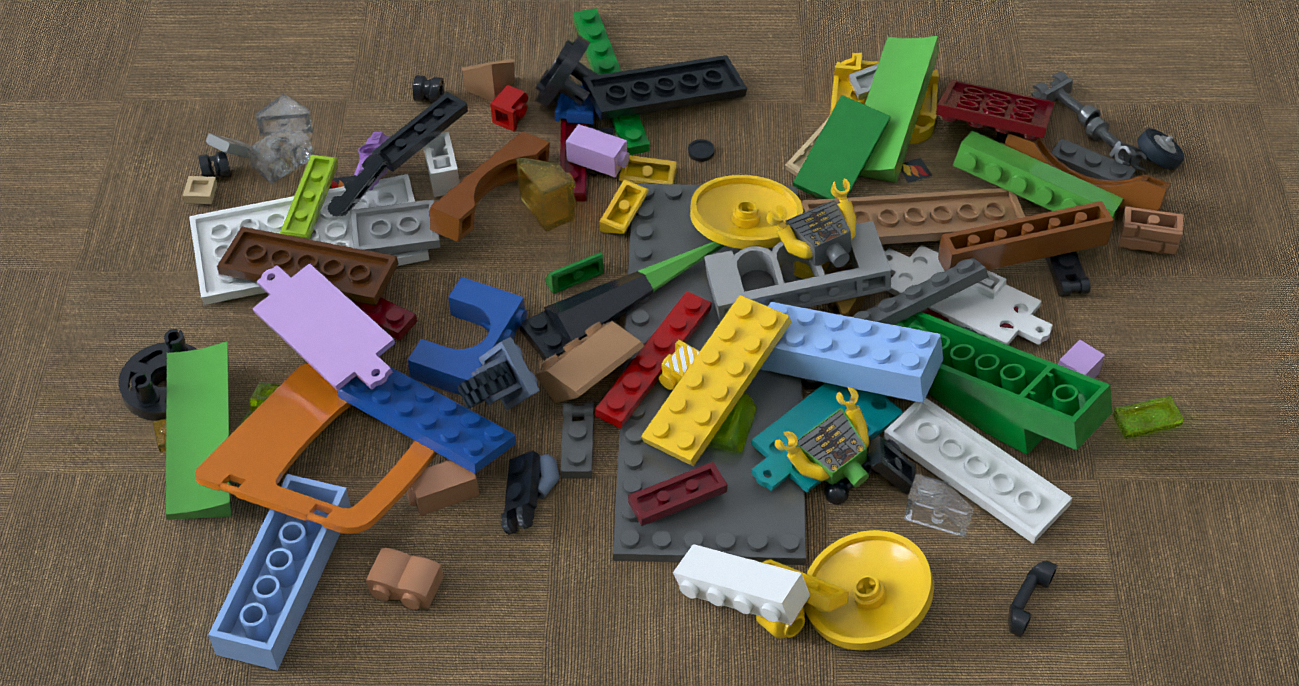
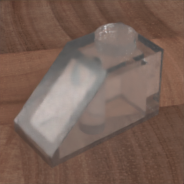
(937, 506)

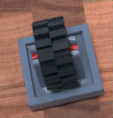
(500, 377)

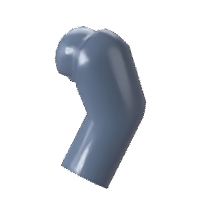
(549, 475)

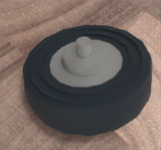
(1160, 149)

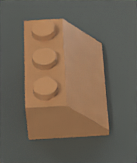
(587, 361)

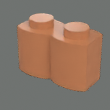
(404, 578)

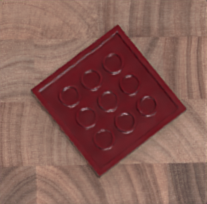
(995, 108)

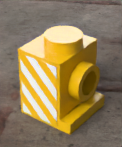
(676, 365)

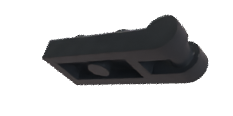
(1068, 274)

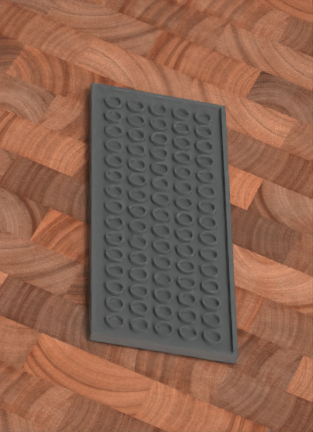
(748, 517)

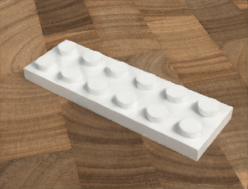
(978, 469)

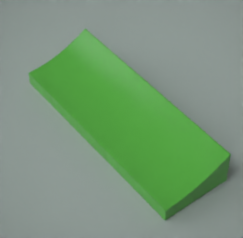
(899, 92)
(195, 428)

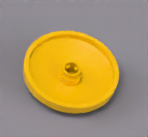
(736, 207)
(886, 586)

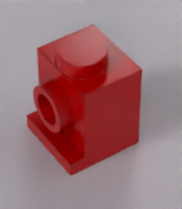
(509, 107)

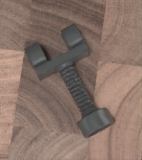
(1060, 91)
(1122, 152)

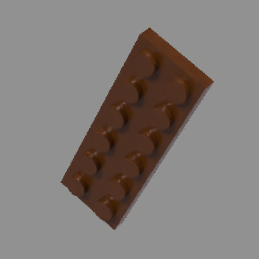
(354, 271)

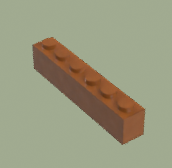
(1029, 237)

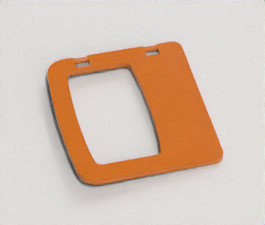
(276, 436)

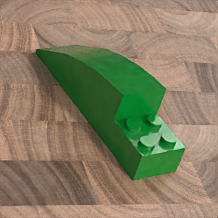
(1013, 391)

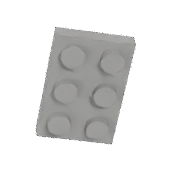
(394, 228)

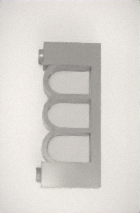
(869, 275)

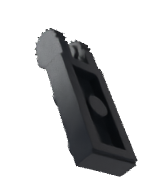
(358, 185)
(521, 492)

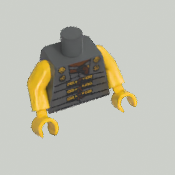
(821, 232)

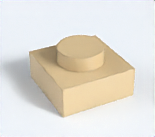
(200, 190)

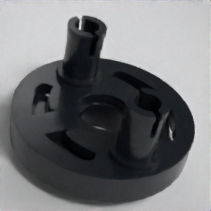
(558, 77)
(147, 370)

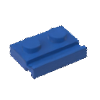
(573, 112)

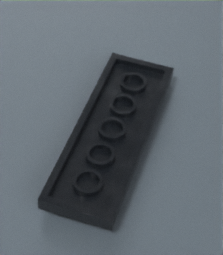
(664, 87)

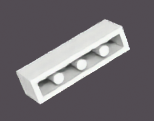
(742, 584)

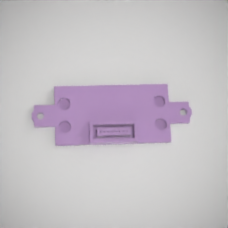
(324, 327)

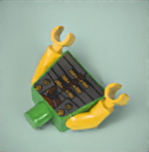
(833, 446)

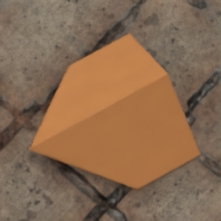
(489, 78)

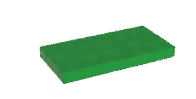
(841, 148)

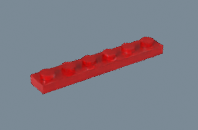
(646, 366)

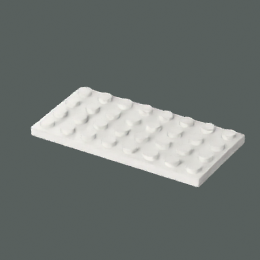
(216, 230)

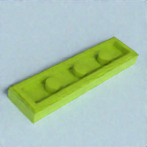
(310, 196)

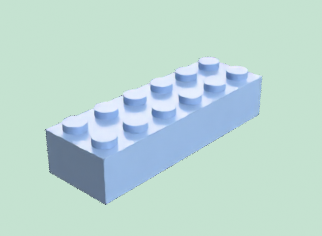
(856, 353)
(276, 581)

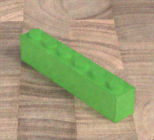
(1028, 176)

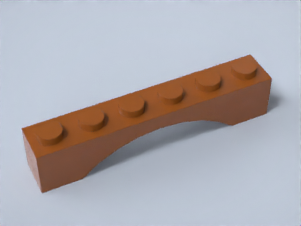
(1138, 192)
(455, 211)

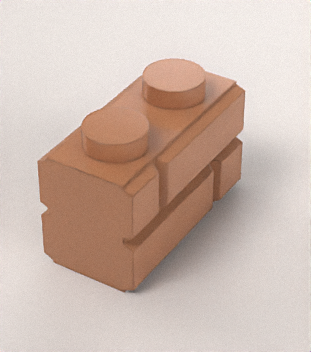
(1150, 230)

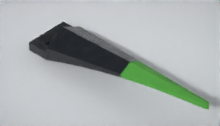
(605, 303)

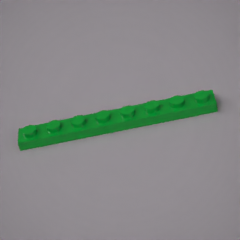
(603, 61)

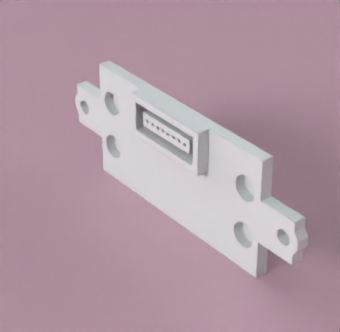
(978, 306)

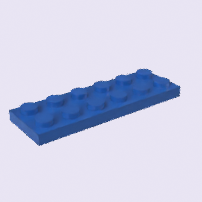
(431, 419)

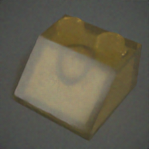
(546, 192)

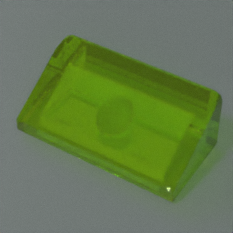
(736, 427)

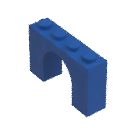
(478, 303)

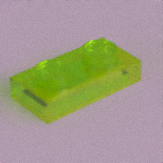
(1148, 417)

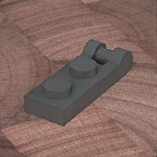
(577, 441)

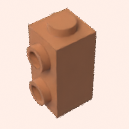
(442, 487)

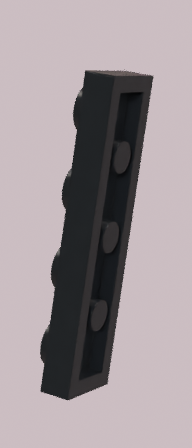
(422, 130)

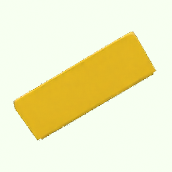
(649, 171)
(623, 208)

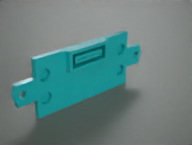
(875, 407)

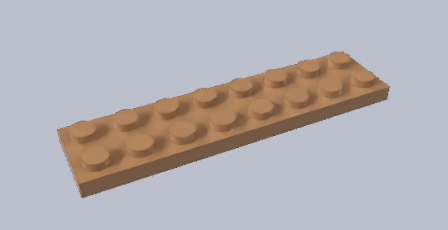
(929, 215)

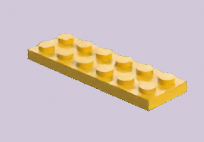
(716, 380)

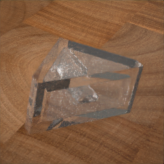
(280, 113)

